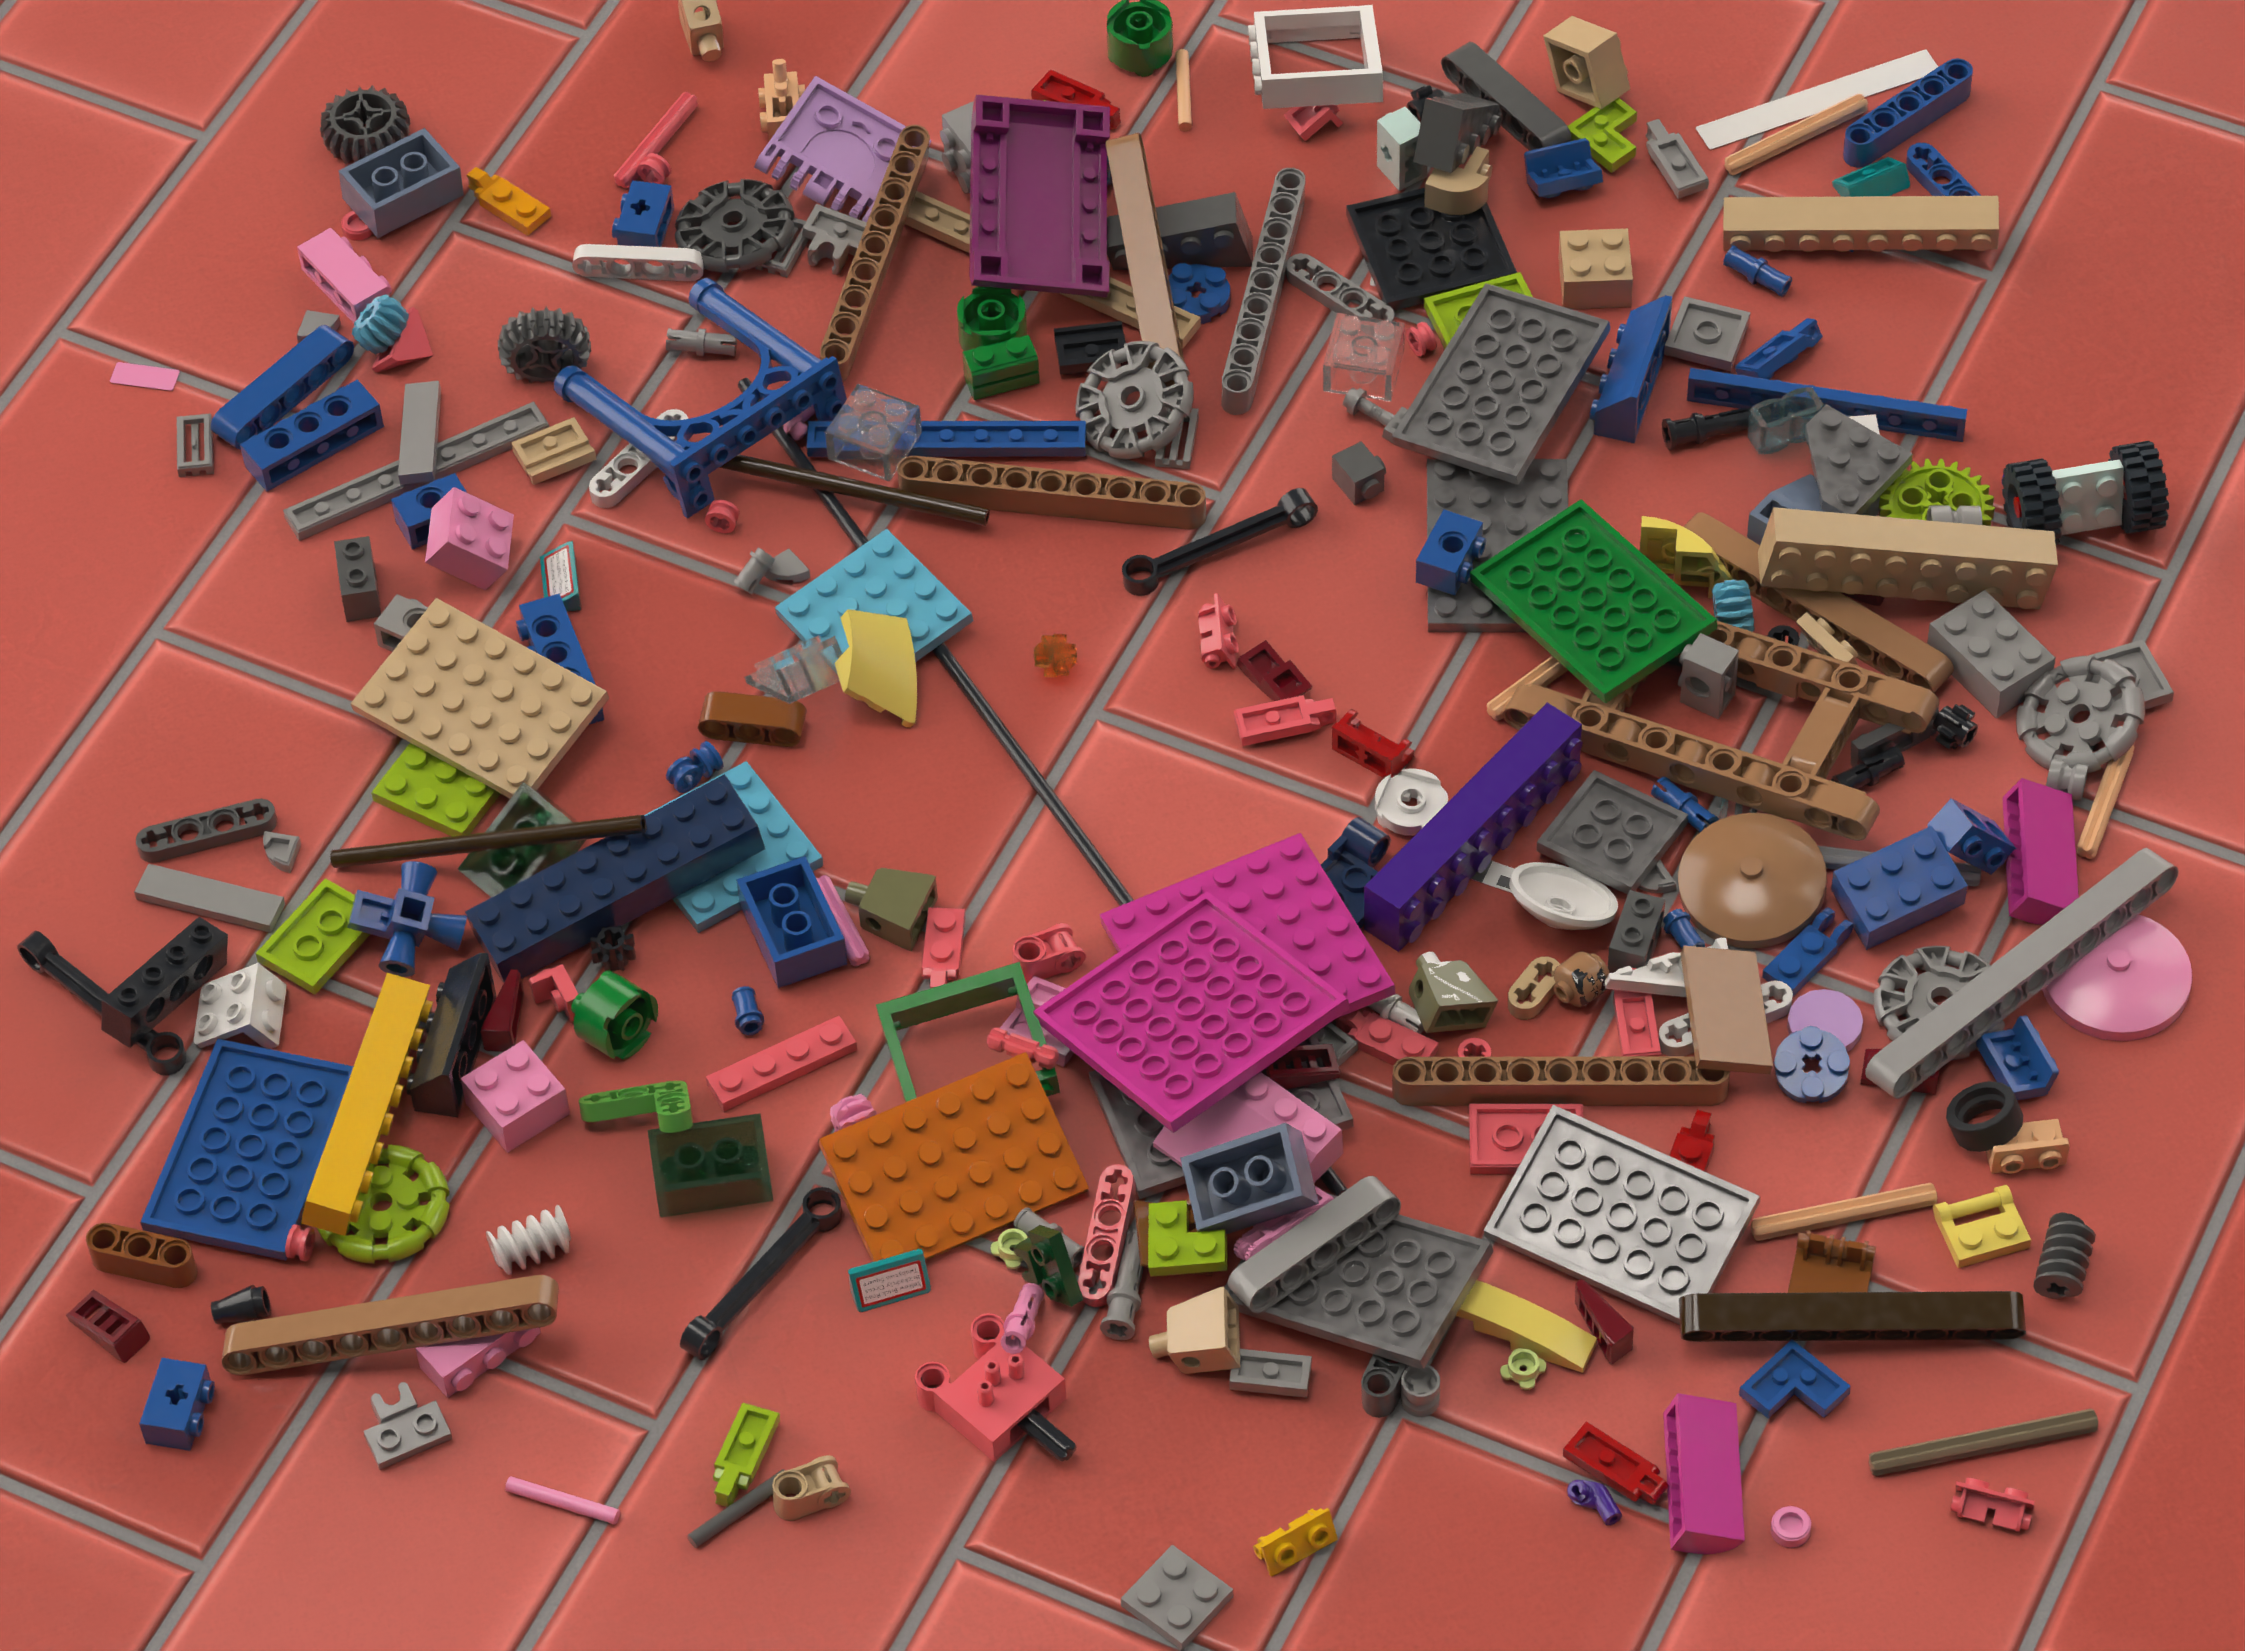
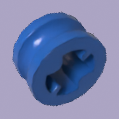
(707, 758)
(684, 774)

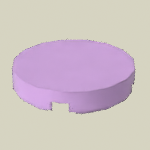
(1829, 1012)

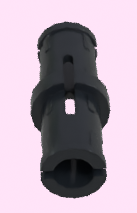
(1870, 770)

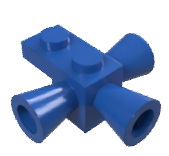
(406, 919)

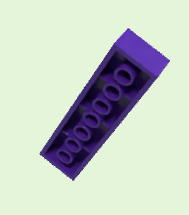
(1473, 827)

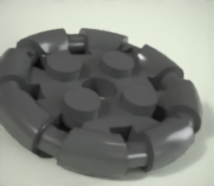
(760, 214)

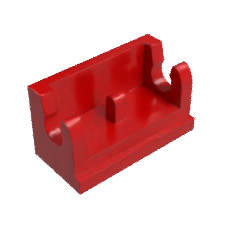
(1369, 747)

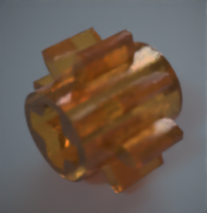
(1055, 655)

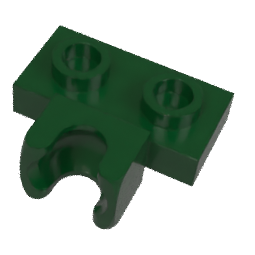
(1049, 1264)

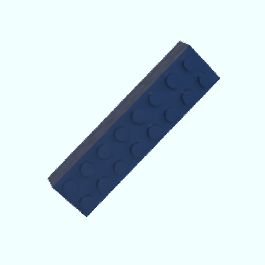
(616, 880)

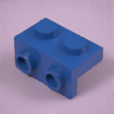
(1561, 168)
(2019, 1059)

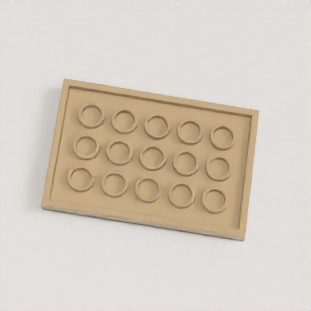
(479, 700)

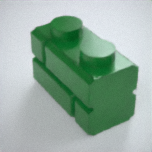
(1001, 367)

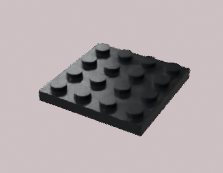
(1425, 251)

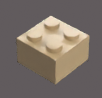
(1587, 62)
(1595, 268)

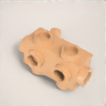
(778, 96)

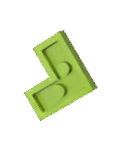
(1602, 130)
(1177, 1250)

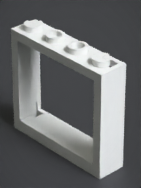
(1321, 86)

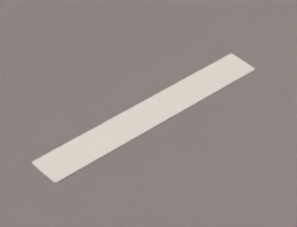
(1816, 99)

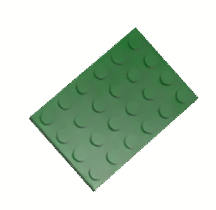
(1593, 600)

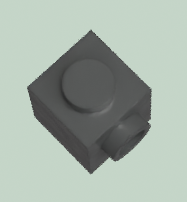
(1358, 473)

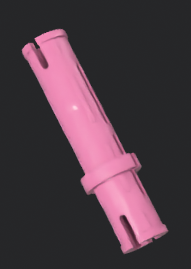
(1021, 1320)

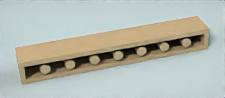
(1861, 223)

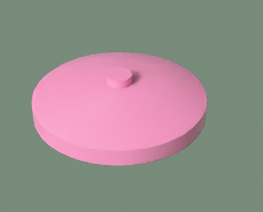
(2125, 984)

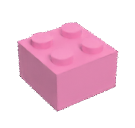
(469, 538)
(515, 1096)

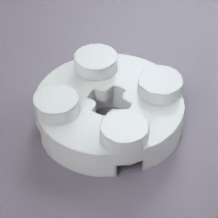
(1410, 784)

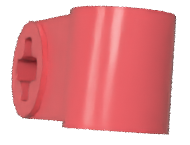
(1046, 953)

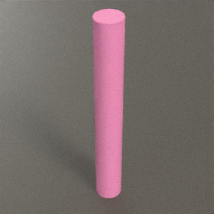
(562, 1500)

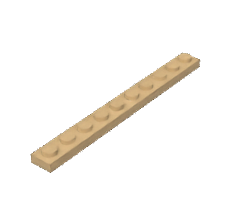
(954, 228)

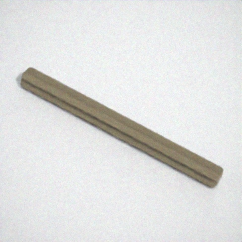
(1983, 1442)

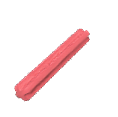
(656, 138)

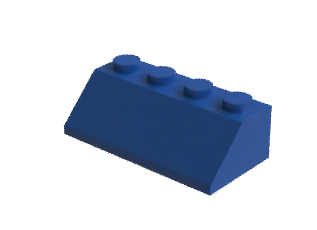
(1632, 371)

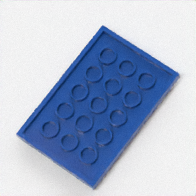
(247, 1149)

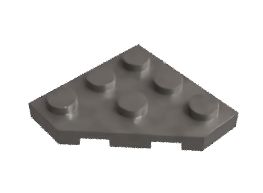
(1851, 462)

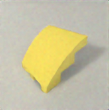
(1681, 553)
(879, 663)

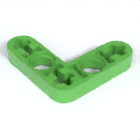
(666, 1098)

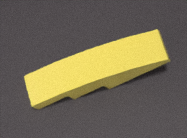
(1527, 1326)

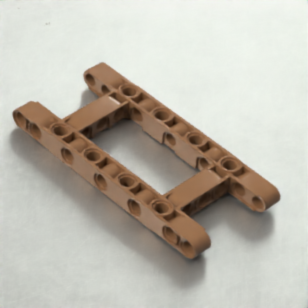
(1786, 790)

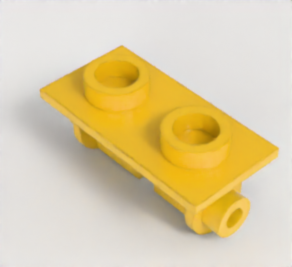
(1302, 1539)

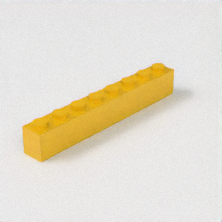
(366, 1104)

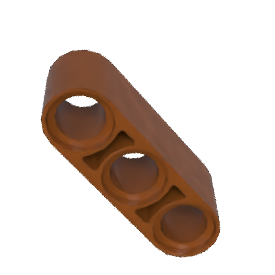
(751, 719)
(153, 1267)

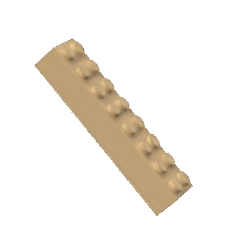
(1906, 557)

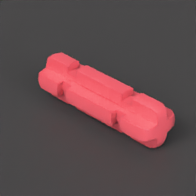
(1016, 1044)

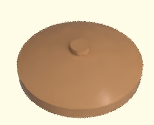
(1752, 880)

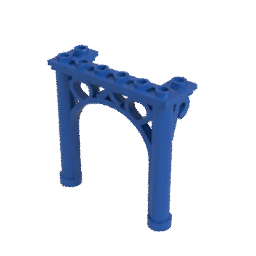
(742, 420)

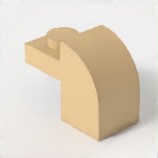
(1462, 189)

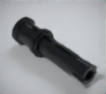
(1700, 427)

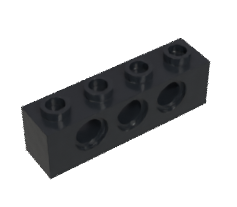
(164, 982)

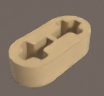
(1528, 983)

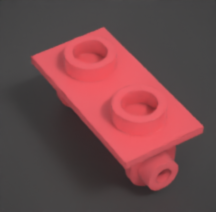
(1219, 622)
(1978, 1498)

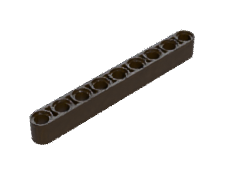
(1852, 1316)

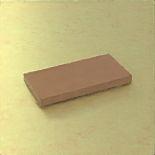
(1726, 1010)

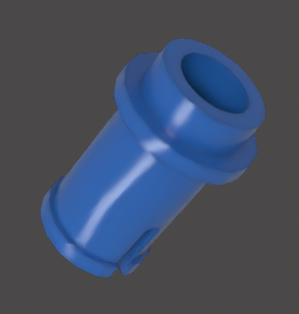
(1679, 926)
(748, 1018)

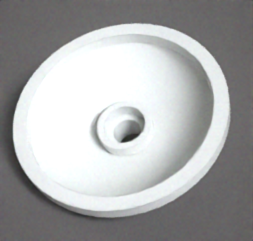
(1562, 896)

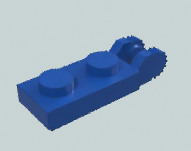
(1808, 952)

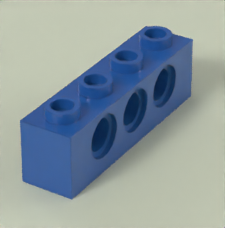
(311, 435)
(552, 636)

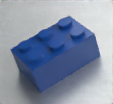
(1899, 887)
(791, 922)

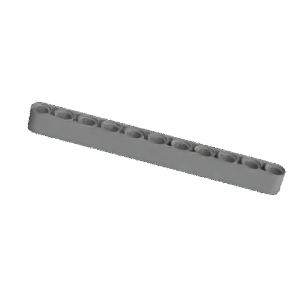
(2021, 973)

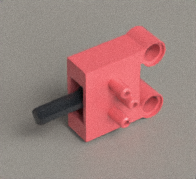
(998, 1395)

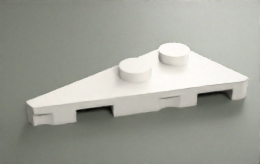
(1660, 976)

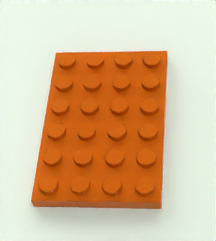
(954, 1162)

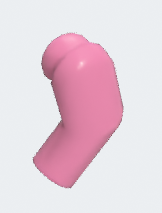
(796, 426)

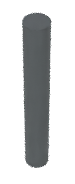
(732, 1513)

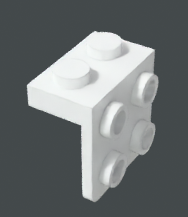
(239, 1003)

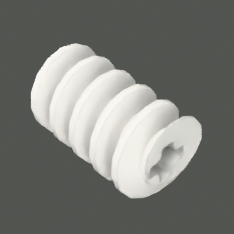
(529, 1240)

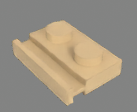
(553, 451)
(1820, 637)

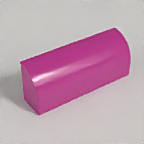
(2044, 863)
(1703, 1475)

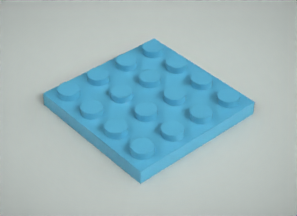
(878, 580)
(782, 840)

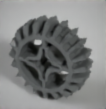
(345, 119)
(543, 344)

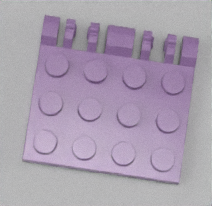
(836, 142)

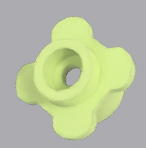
(1007, 1240)
(1523, 1359)

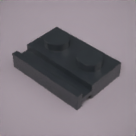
(1083, 344)

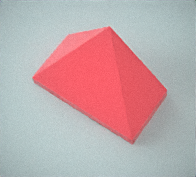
(407, 348)

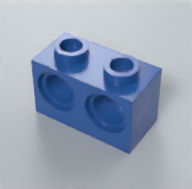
(1971, 836)

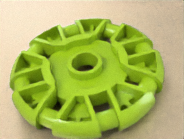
(396, 1222)

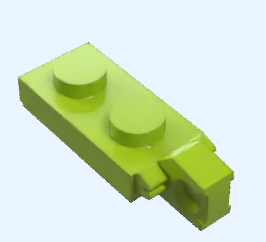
(743, 1451)

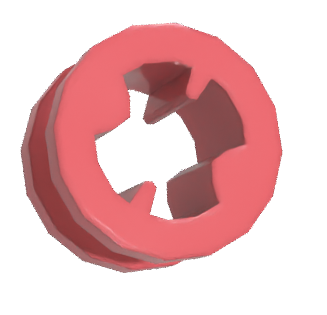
(654, 169)
(1421, 339)
(722, 516)
(1475, 1046)
(300, 1242)

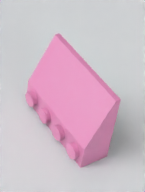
(1250, 1109)

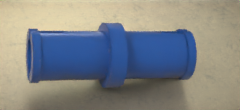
(1757, 270)
(1685, 802)

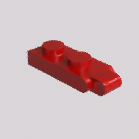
(1615, 1464)

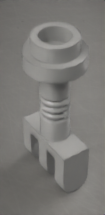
(1356, 401)

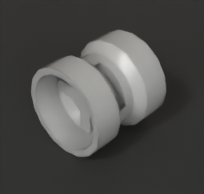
(2067, 779)
(1420, 1391)

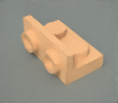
(2035, 1146)

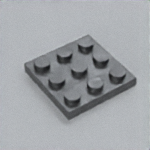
(1612, 832)

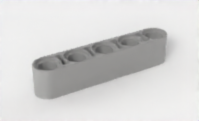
(1314, 1244)

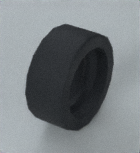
(1992, 1132)

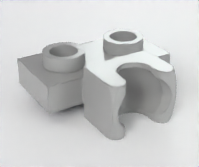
(832, 236)
(404, 1428)

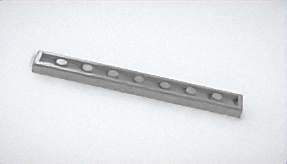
(383, 484)

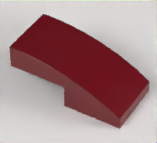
(1272, 674)

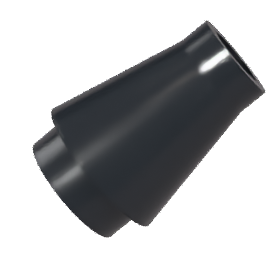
(243, 1306)

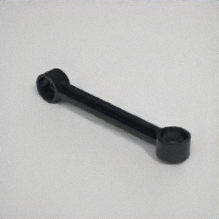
(1294, 509)
(43, 956)
(705, 1333)

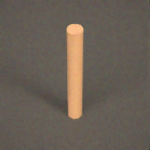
(1183, 90)

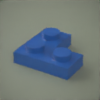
(1794, 1373)

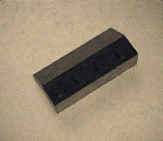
(452, 1037)

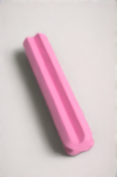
(855, 947)

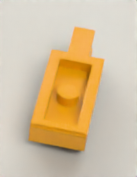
(508, 201)

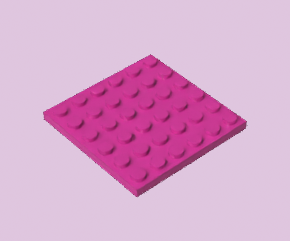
(1288, 901)
(1191, 1011)

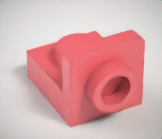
(1310, 119)
(557, 985)

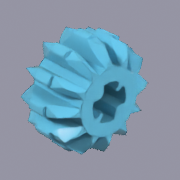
(380, 324)
(1733, 604)

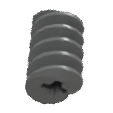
(2064, 1257)

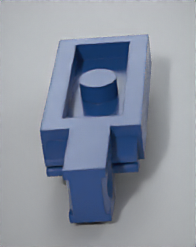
(1780, 350)

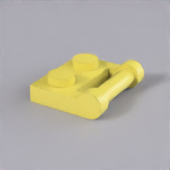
(1983, 1237)

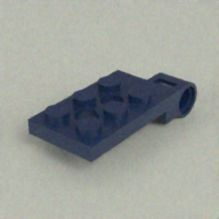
(1352, 863)

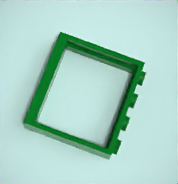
(954, 998)

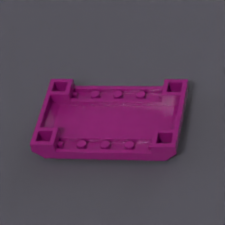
(1039, 196)

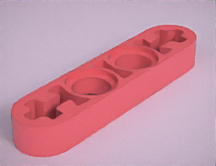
(1106, 1235)

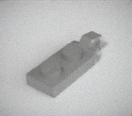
(1675, 160)

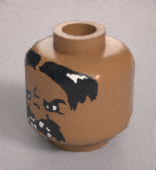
(1580, 979)

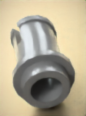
(754, 570)

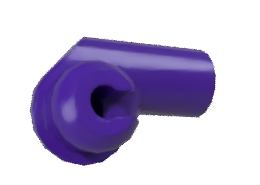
(1595, 1496)

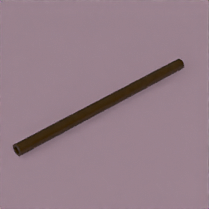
(858, 489)
(488, 841)

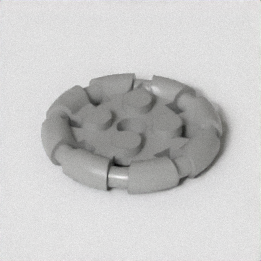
(1147, 412)
(2077, 696)
(1920, 989)

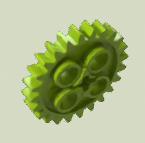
(1935, 485)

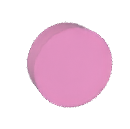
(1790, 1527)

